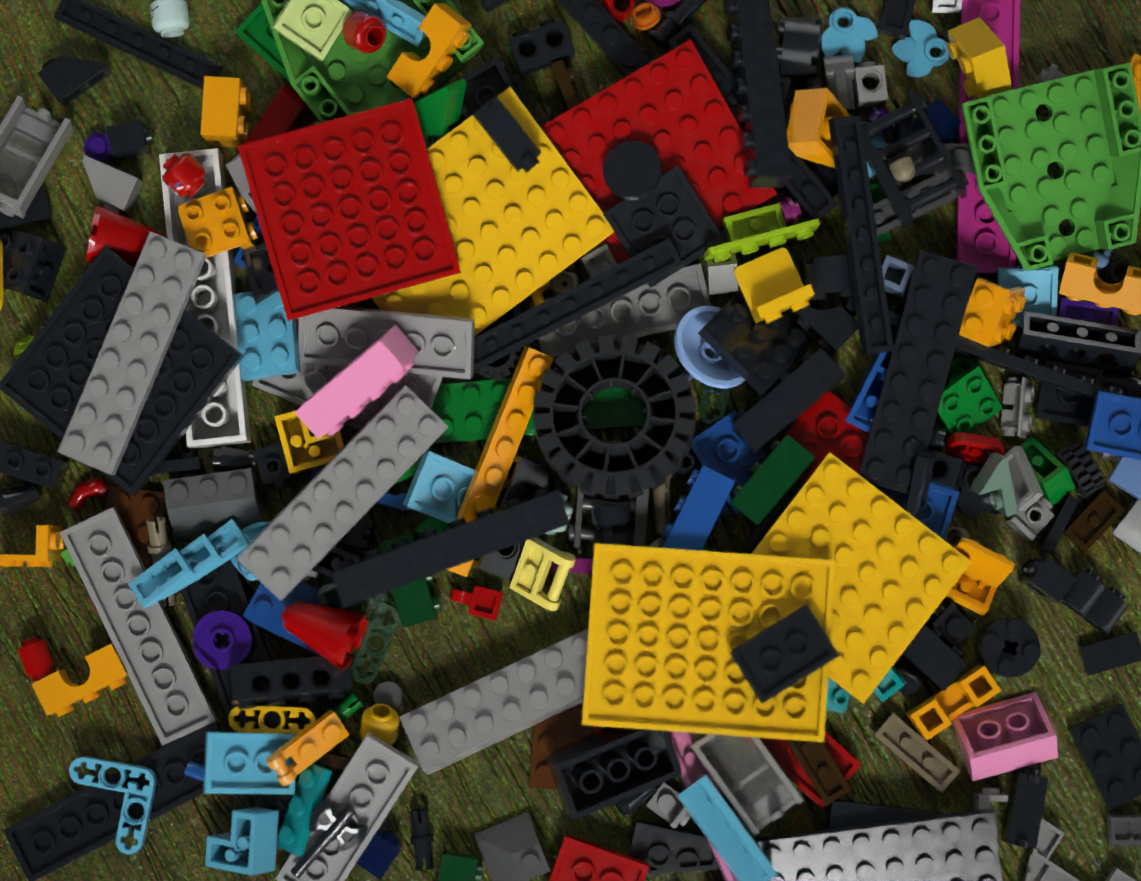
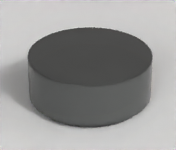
(388, 693)

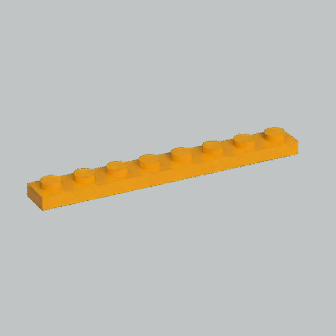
(504, 439)

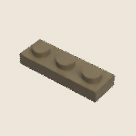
(916, 752)

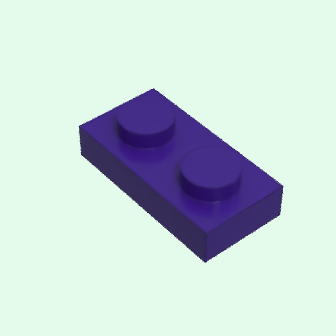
(1087, 312)

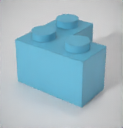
(249, 845)

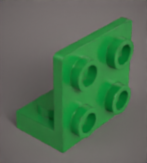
(966, 397)

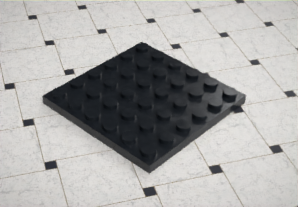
(61, 356)

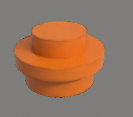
(646, 16)

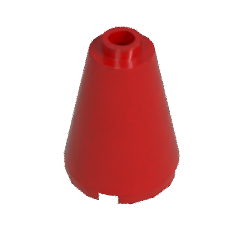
(118, 234)
(327, 630)

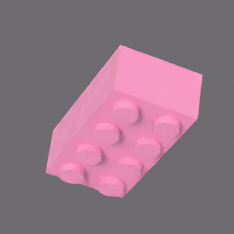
(358, 383)

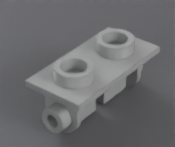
(1019, 396)

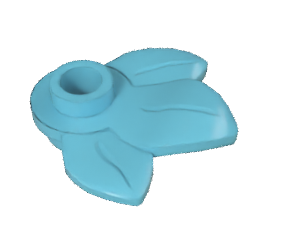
(850, 38)
(916, 49)

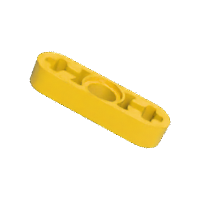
(250, 726)

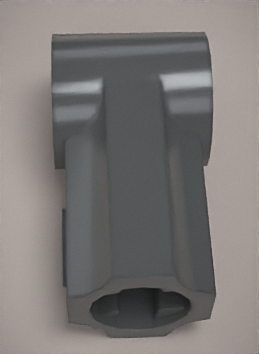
(838, 76)

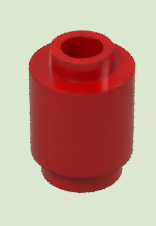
(36, 658)

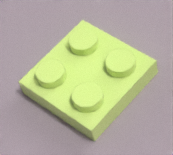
(312, 24)

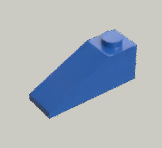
(867, 395)

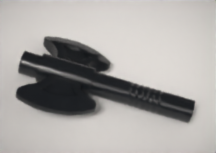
(334, 827)

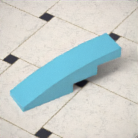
(186, 566)

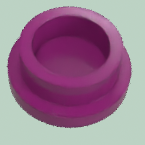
(790, 210)

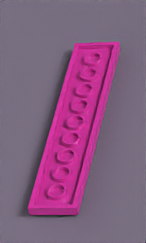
(977, 232)

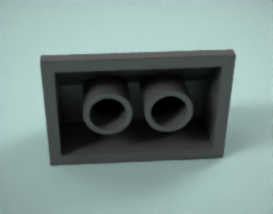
(210, 500)

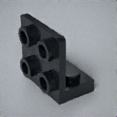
(30, 263)

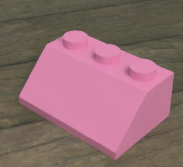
(1005, 736)

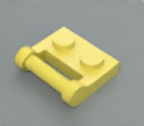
(533, 571)

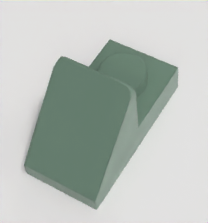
(996, 477)

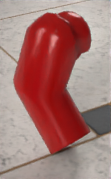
(85, 489)

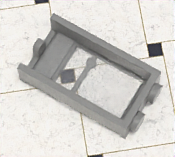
(27, 153)
(747, 777)

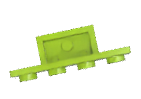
(758, 228)

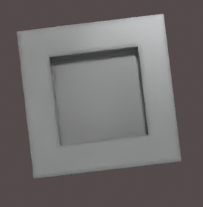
(863, 96)

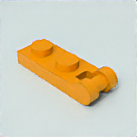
(307, 747)

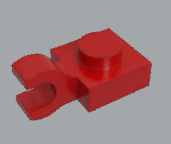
(482, 603)

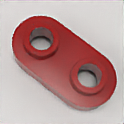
(972, 447)

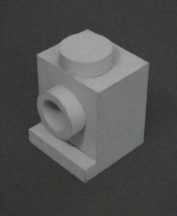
(1025, 526)

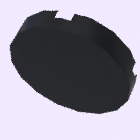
(632, 170)

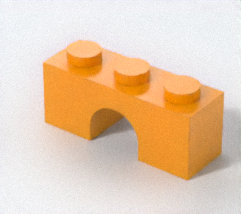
(446, 33)
(1083, 283)
(59, 693)
(943, 706)

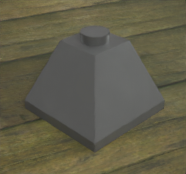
(513, 850)

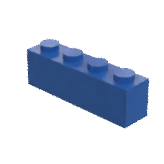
(698, 510)

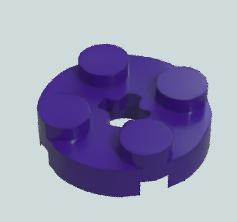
(205, 640)

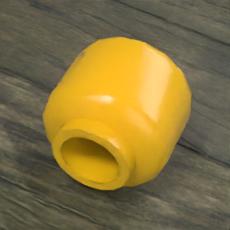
(381, 722)

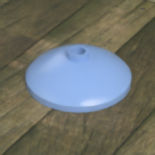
(693, 349)

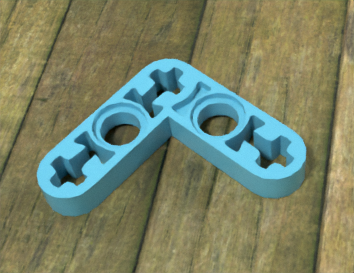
(132, 794)

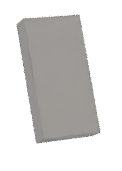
(1025, 484)

